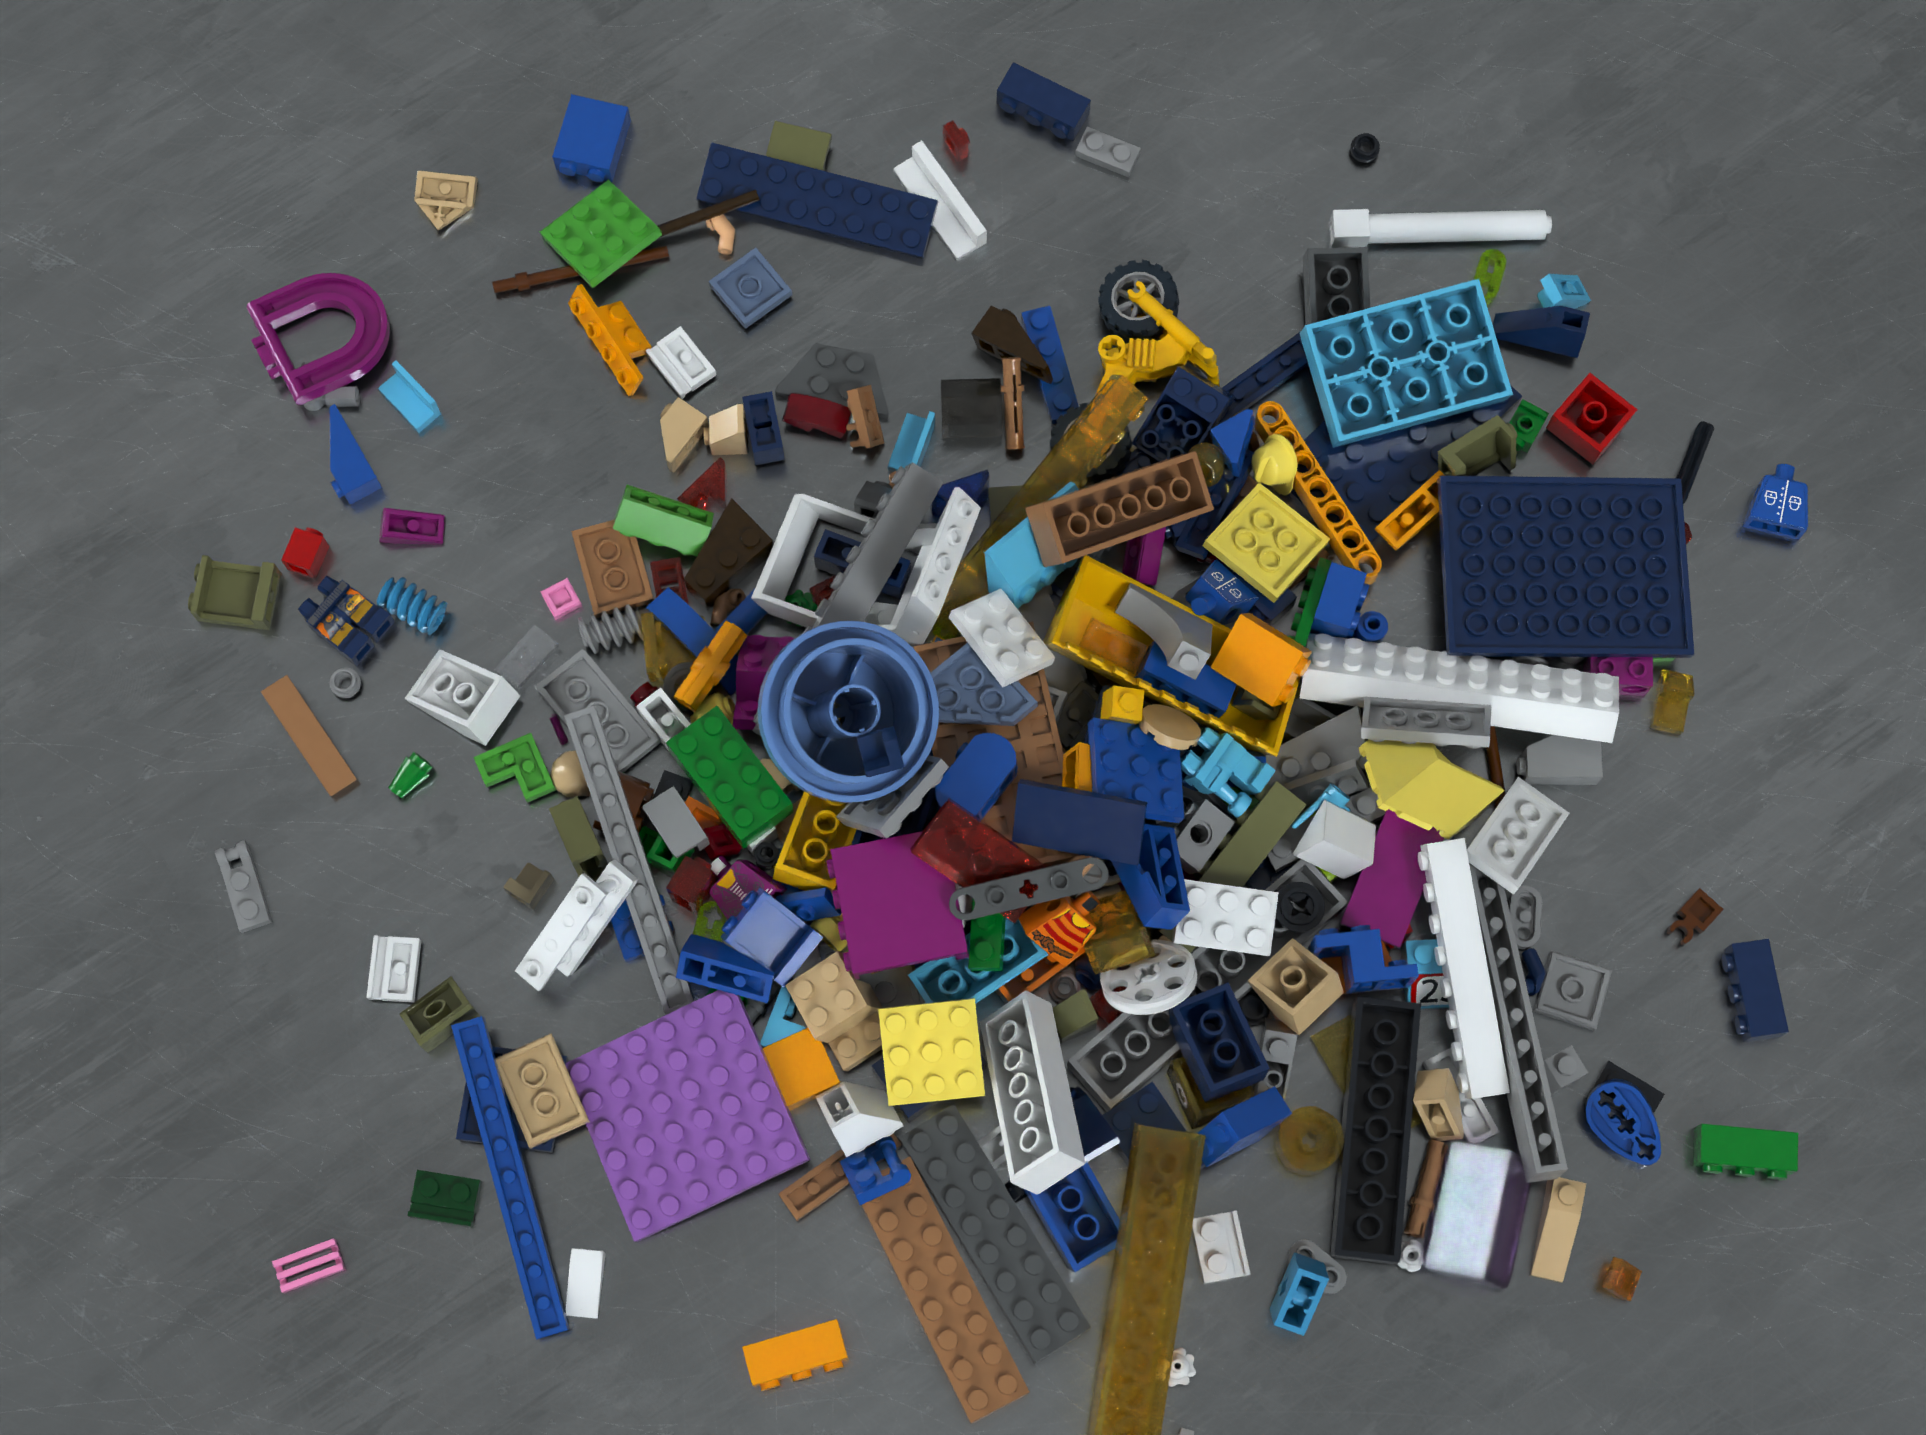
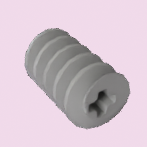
(611, 629)

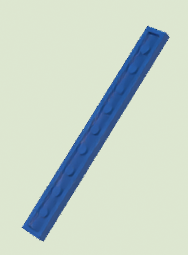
(510, 1178)

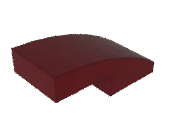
(816, 412)

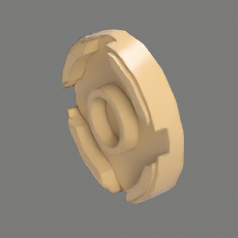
(1170, 727)

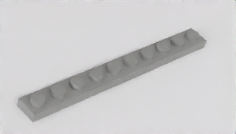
(628, 850)

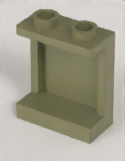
(1480, 449)
(234, 593)

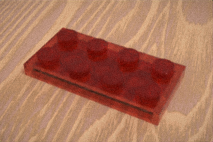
(973, 852)

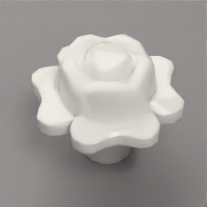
(1181, 1368)

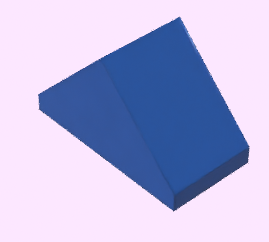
(1234, 438)

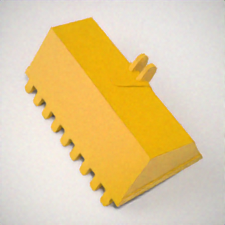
(1095, 593)

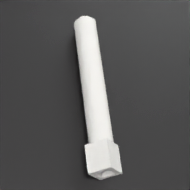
(1360, 228)

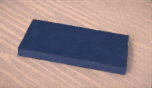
(1079, 821)

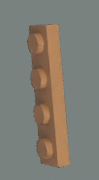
(819, 1184)

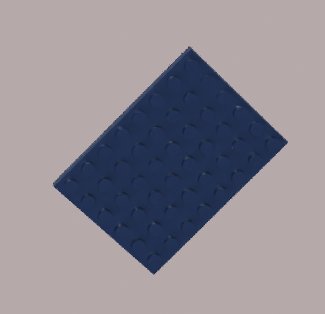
(1564, 567)

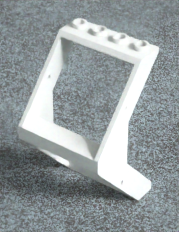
(939, 551)

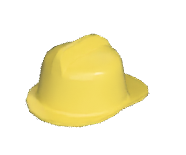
(1275, 464)

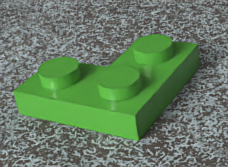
(517, 759)

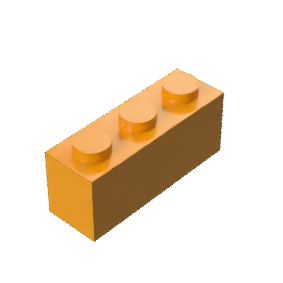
(795, 1355)

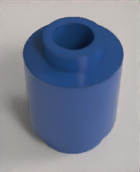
(1371, 627)

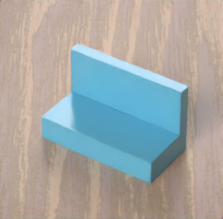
(409, 398)
(912, 441)

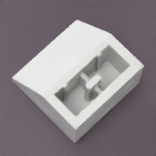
(858, 1115)

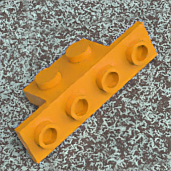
(614, 336)

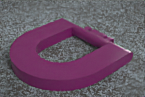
(338, 367)

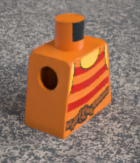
(1061, 925)

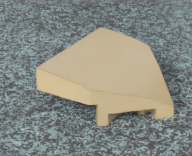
(444, 196)

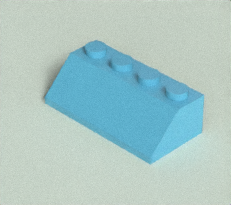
(1017, 564)
(953, 980)

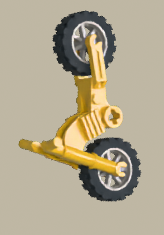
(1140, 358)

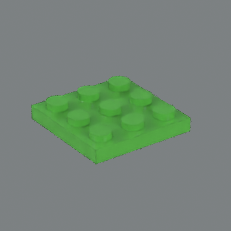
(600, 233)

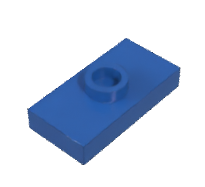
(810, 904)

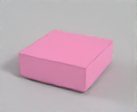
(561, 599)

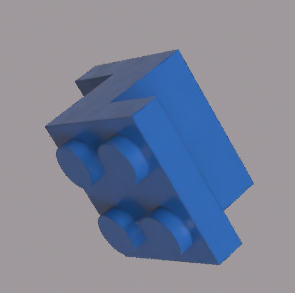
(1363, 960)

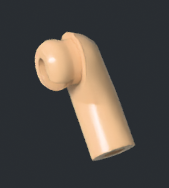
(726, 232)

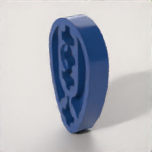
(1636, 1107)

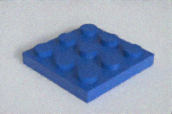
(1136, 768)

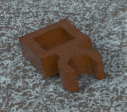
(1696, 914)

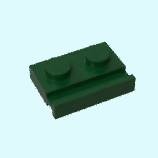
(444, 1198)

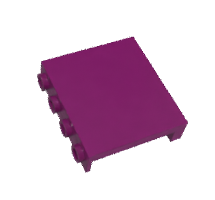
(893, 907)

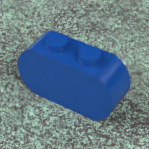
(979, 774)

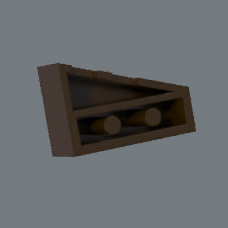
(728, 555)

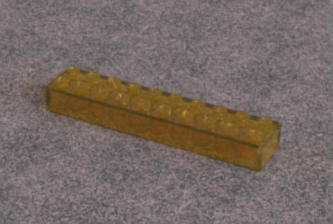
(1146, 1282)

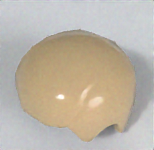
(568, 775)

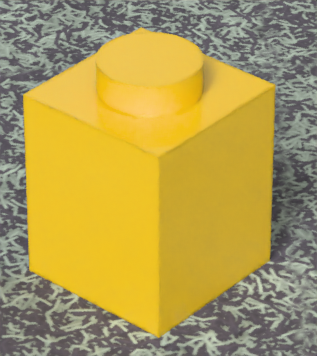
(1122, 704)

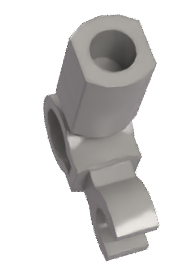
(342, 397)

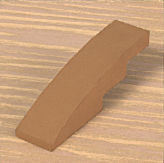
(308, 735)

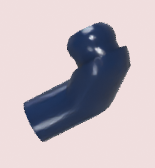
(1536, 971)

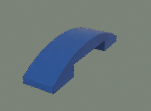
(689, 630)

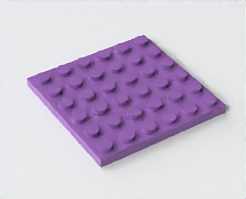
(686, 1113)

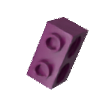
(1633, 672)

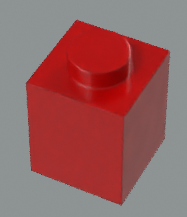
(305, 552)

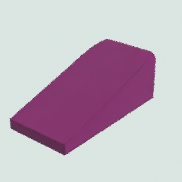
(411, 527)

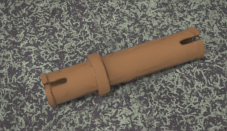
(1013, 403)
(1425, 1191)

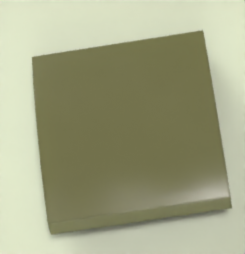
(799, 145)

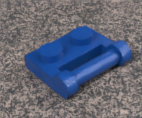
(866, 1176)

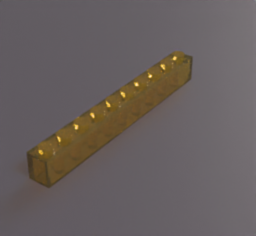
(1069, 460)

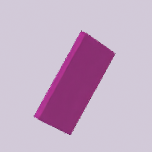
(1394, 883)

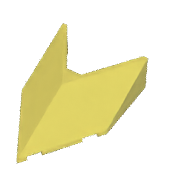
(1426, 786)

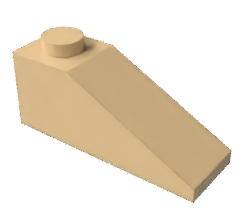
(1557, 1228)

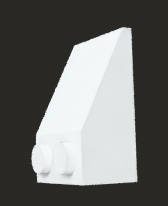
(463, 696)

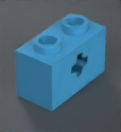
(1299, 1294)

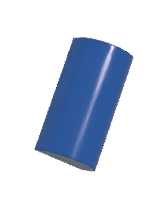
(745, 615)

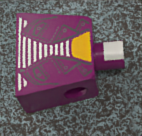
(737, 881)

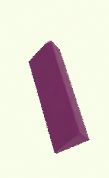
(1144, 557)

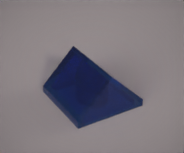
(974, 486)

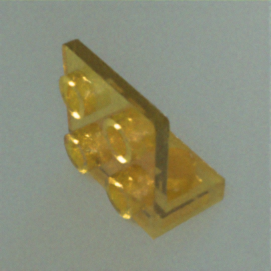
(661, 648)

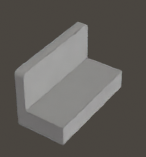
(675, 823)

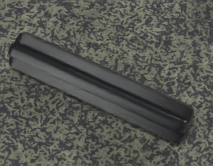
(1694, 457)

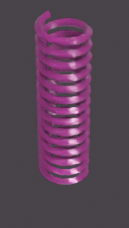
(558, 728)

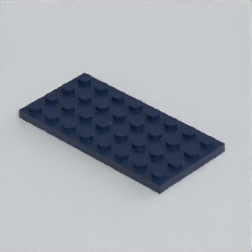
(1388, 468)

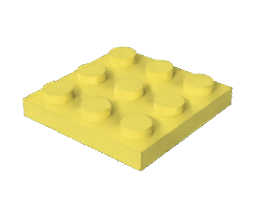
(1266, 542)
(931, 1052)

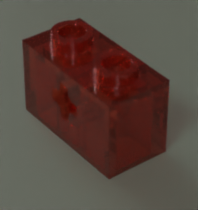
(692, 884)

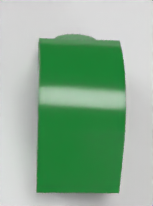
(659, 853)

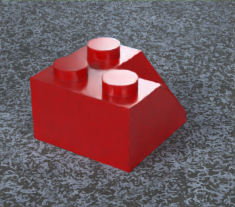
(1591, 418)

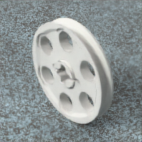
(1152, 978)

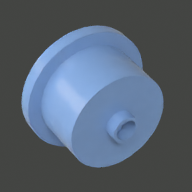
(873, 684)

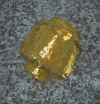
(1211, 462)

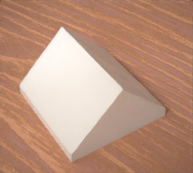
(1338, 841)

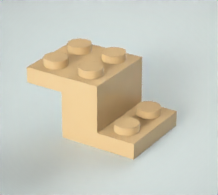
(839, 1010)

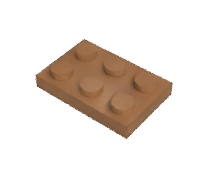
(612, 568)

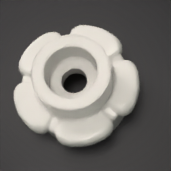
(1415, 1263)

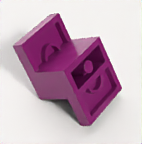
(753, 662)

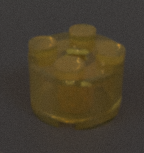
(1317, 1124)

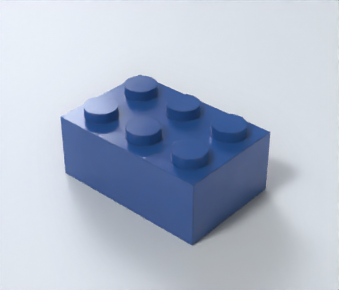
(1078, 1218)

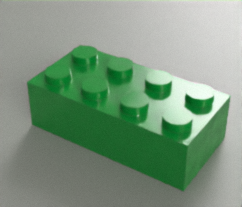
(730, 777)

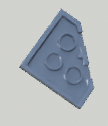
(974, 696)

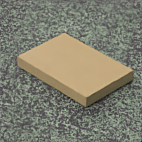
(541, 1091)

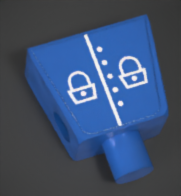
(1779, 505)
(1220, 595)

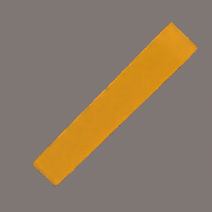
(1320, 507)

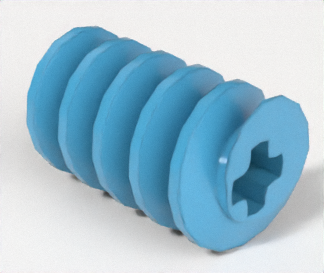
(411, 606)

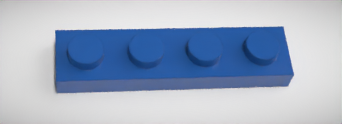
(1042, 331)

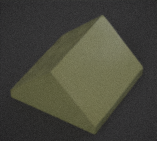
(435, 1012)

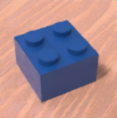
(1340, 601)

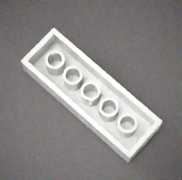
(1032, 1093)

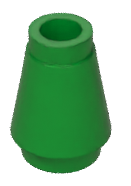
(410, 775)

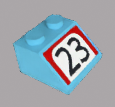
(1427, 986)

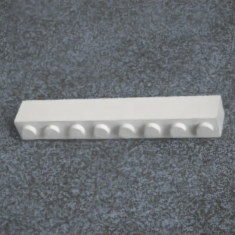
(1464, 969)

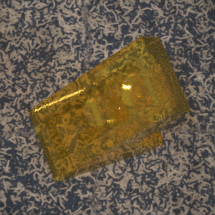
(1672, 701)

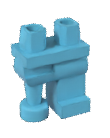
(1222, 761)

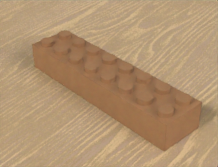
(945, 1298)

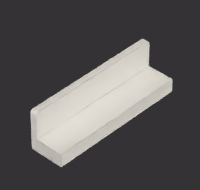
(953, 218)

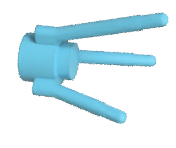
(1331, 794)

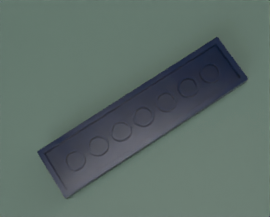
(819, 200)

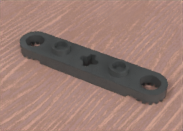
(1052, 884)

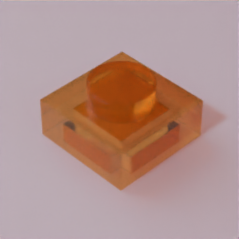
(1621, 1279)

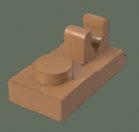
(864, 412)

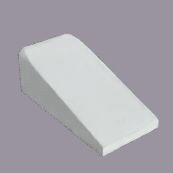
(585, 1283)

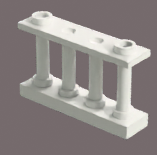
(576, 924)

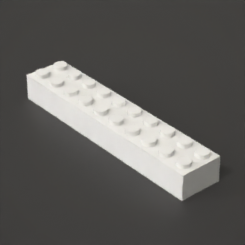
(1519, 693)

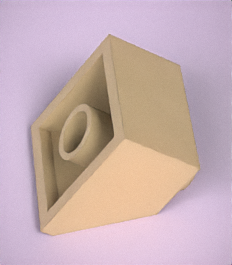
(1296, 986)

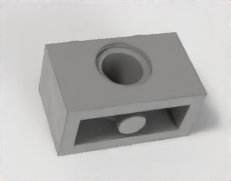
(1212, 827)

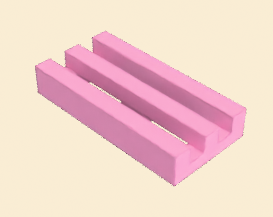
(283, 1274)

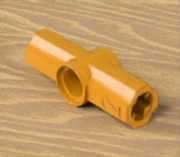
(710, 666)

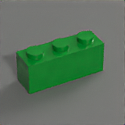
(1745, 1151)

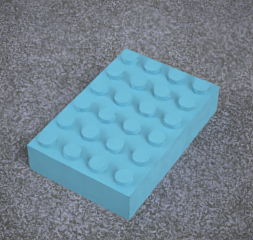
(1405, 363)

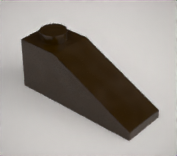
(1004, 337)

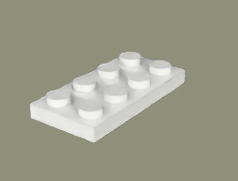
(1516, 835)

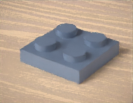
(750, 288)

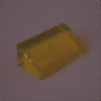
(1113, 645)

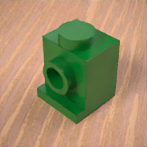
(1530, 417)

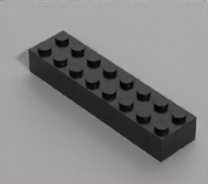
(1376, 1130)

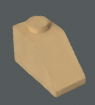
(681, 431)
(727, 432)
(1439, 1104)

